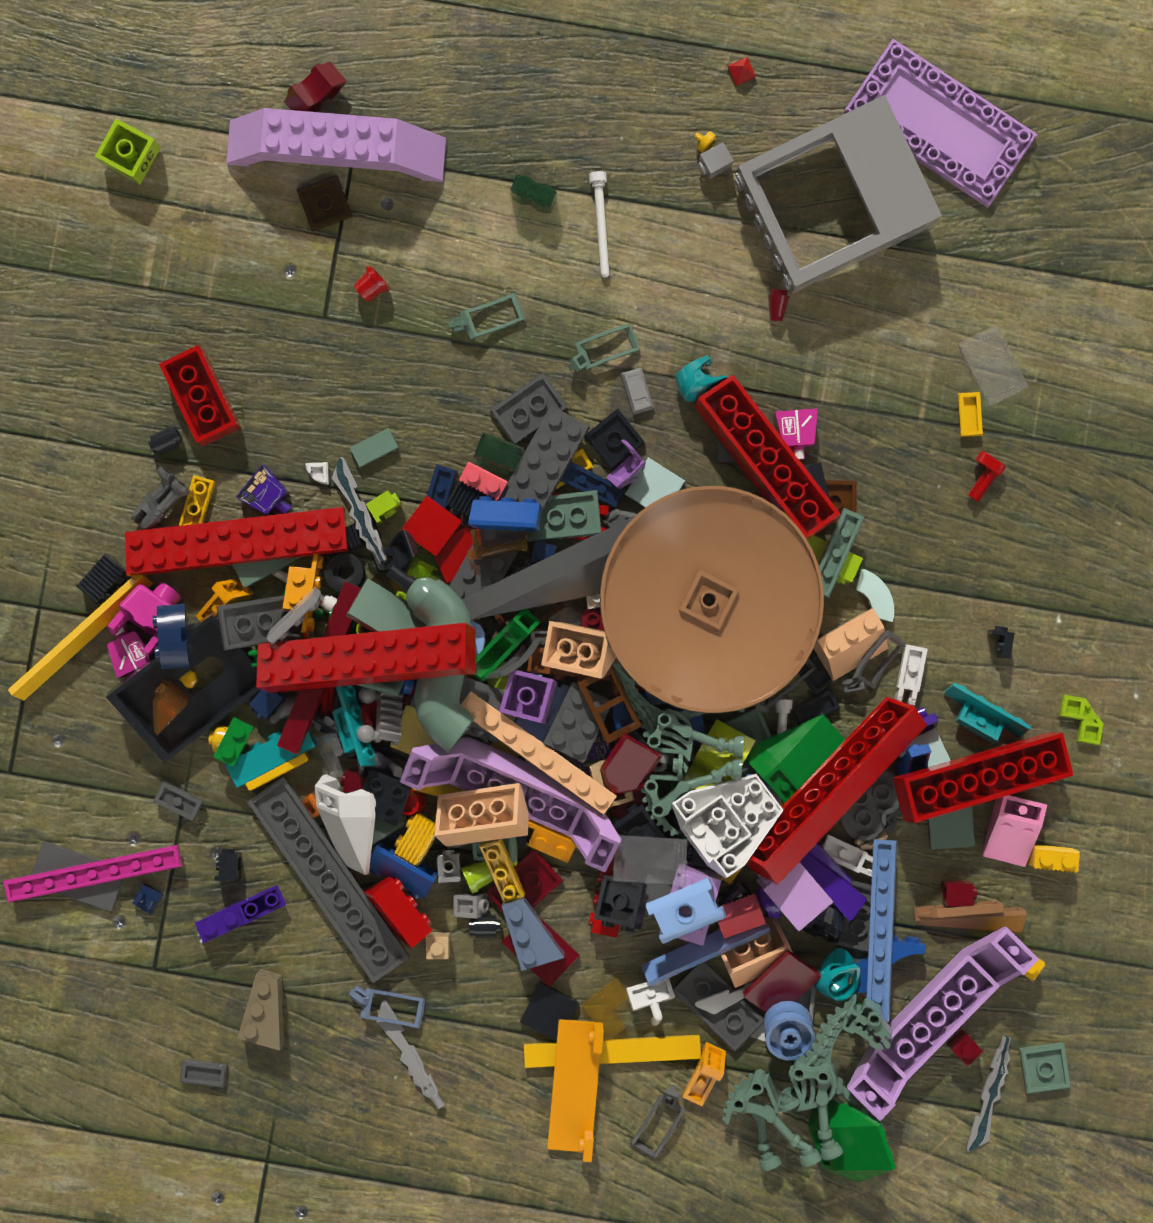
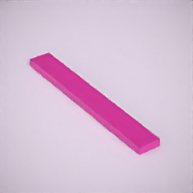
(93, 873)

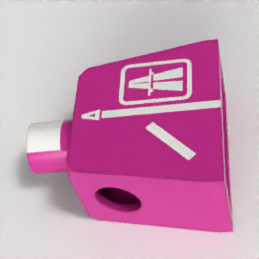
(797, 429)
(127, 652)

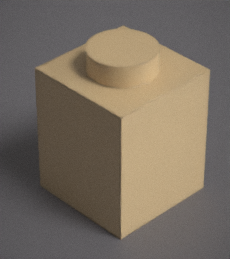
(438, 945)

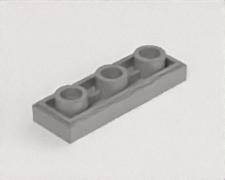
(294, 616)

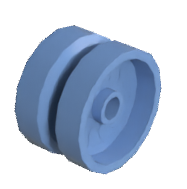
(788, 1030)

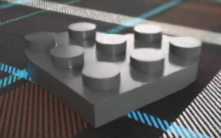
(868, 814)

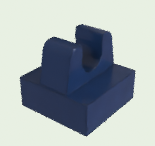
(147, 898)

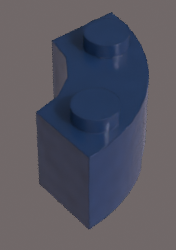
(172, 636)

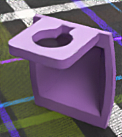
(628, 469)

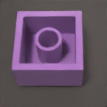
(529, 696)

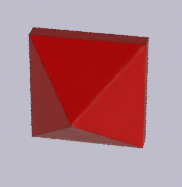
(741, 71)

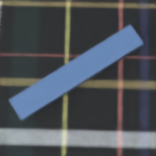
(695, 954)

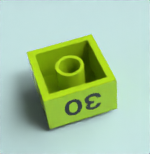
(127, 151)

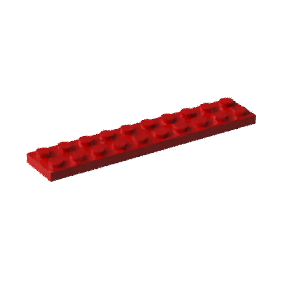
(236, 541)

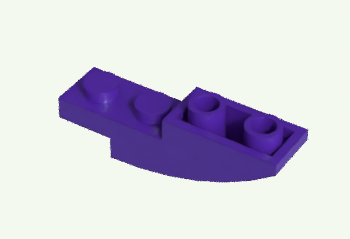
(240, 913)

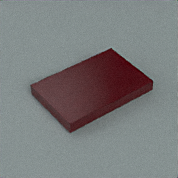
(535, 877)
(553, 970)
(783, 981)

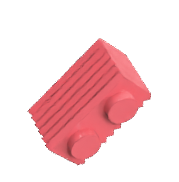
(483, 481)
(741, 916)

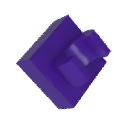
(930, 720)

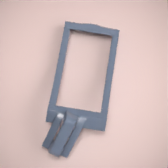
(366, 1002)

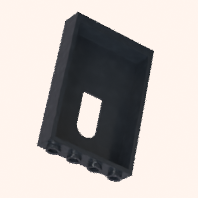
(205, 708)

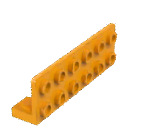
(575, 1086)

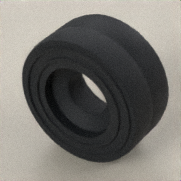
(338, 561)

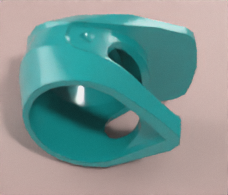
(693, 382)
(835, 976)

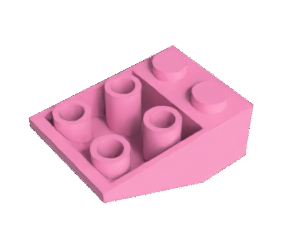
(1013, 829)

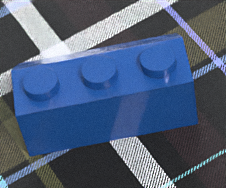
(506, 514)
(414, 878)

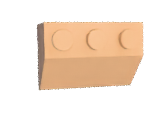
(847, 644)
(577, 650)
(756, 956)

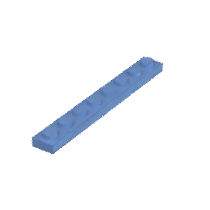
(882, 924)

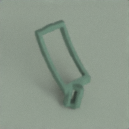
(467, 323)
(583, 358)

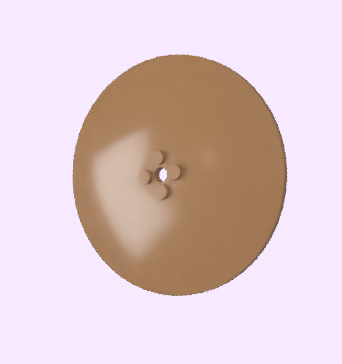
(762, 591)

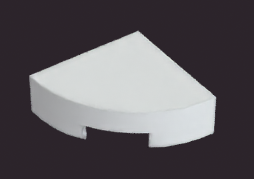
(319, 472)

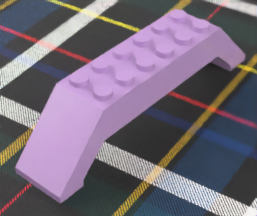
(336, 142)
(480, 766)
(936, 1016)

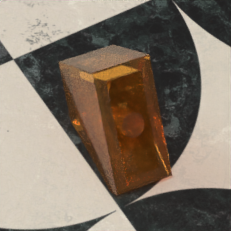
(167, 705)

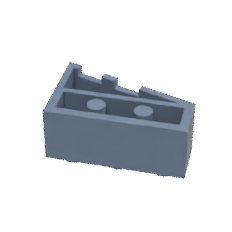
(529, 935)

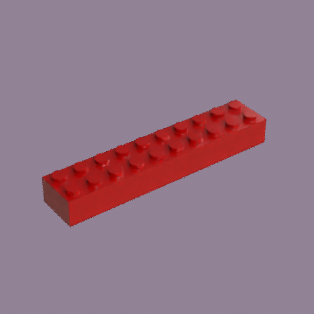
(367, 658)
(836, 787)

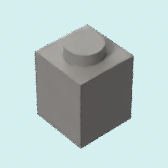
(715, 161)

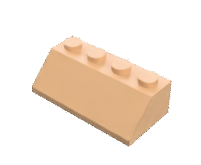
(481, 815)

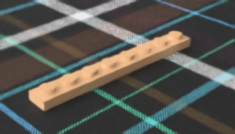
(538, 754)

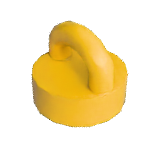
(706, 141)

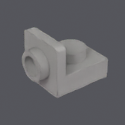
(470, 905)

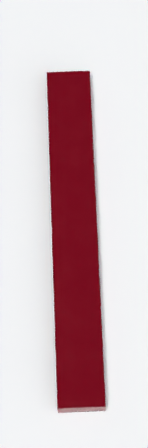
(309, 700)

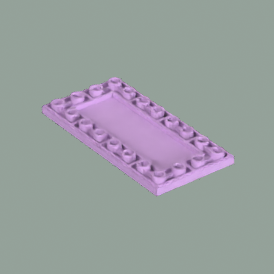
(947, 123)

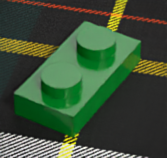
(233, 742)

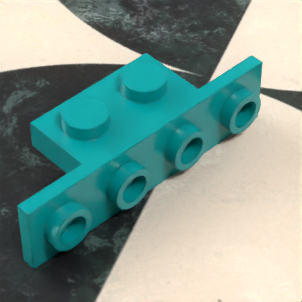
(984, 717)
(348, 721)

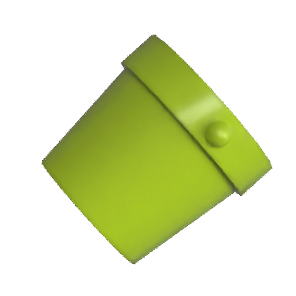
(477, 875)

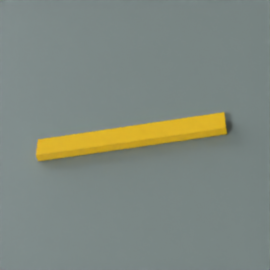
(75, 640)
(624, 1050)

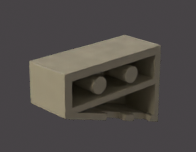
(264, 1012)

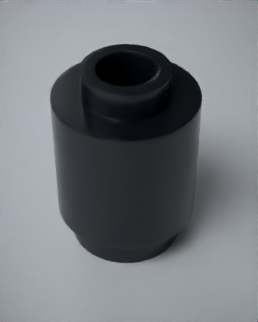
(165, 440)
(485, 927)

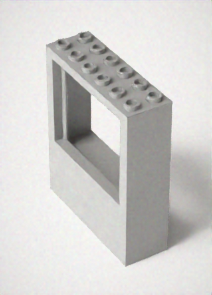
(882, 174)

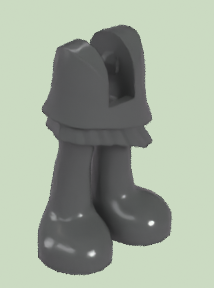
(152, 512)

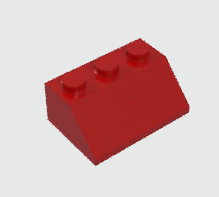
(399, 911)

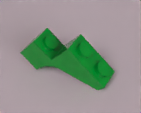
(504, 643)

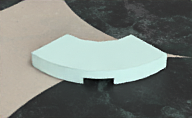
(877, 594)

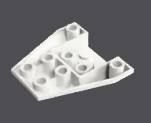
(348, 821)
(727, 821)

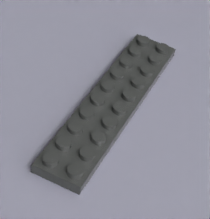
(534, 478)
(328, 879)

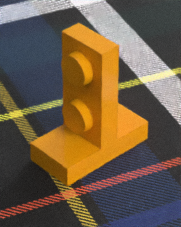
(225, 593)
(705, 1075)

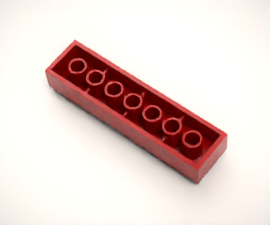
(765, 456)
(982, 777)

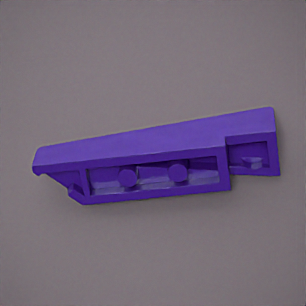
(833, 881)

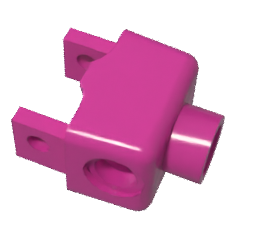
(139, 610)

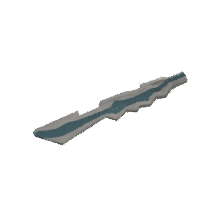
(345, 481)
(991, 1093)

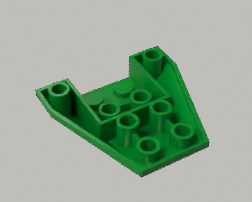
(794, 755)
(861, 1139)

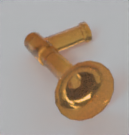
(479, 552)

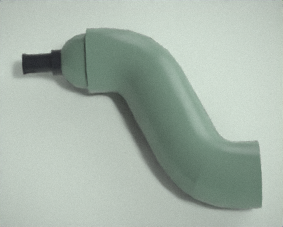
(439, 697)

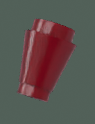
(778, 302)

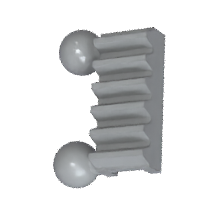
(387, 717)

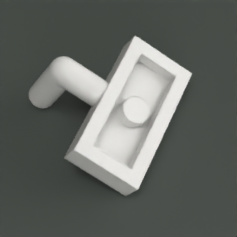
(645, 995)

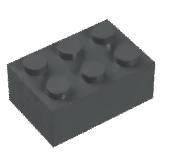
(574, 726)

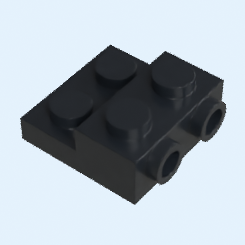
(636, 823)
(621, 904)

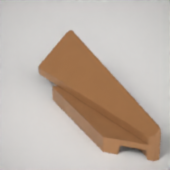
(981, 916)

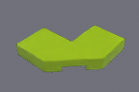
(1090, 724)

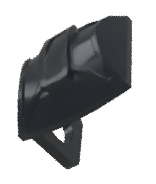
(402, 550)

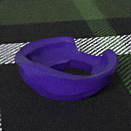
(767, 904)

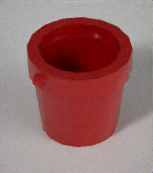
(371, 284)
(415, 804)

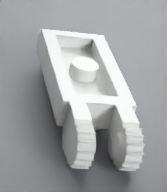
(911, 672)
(847, 854)

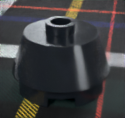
(827, 925)

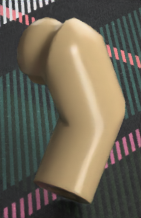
(868, 844)

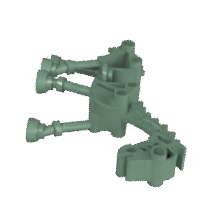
(654, 722)
(817, 1067)

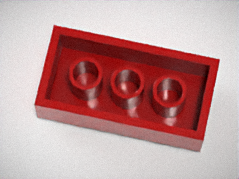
(200, 395)

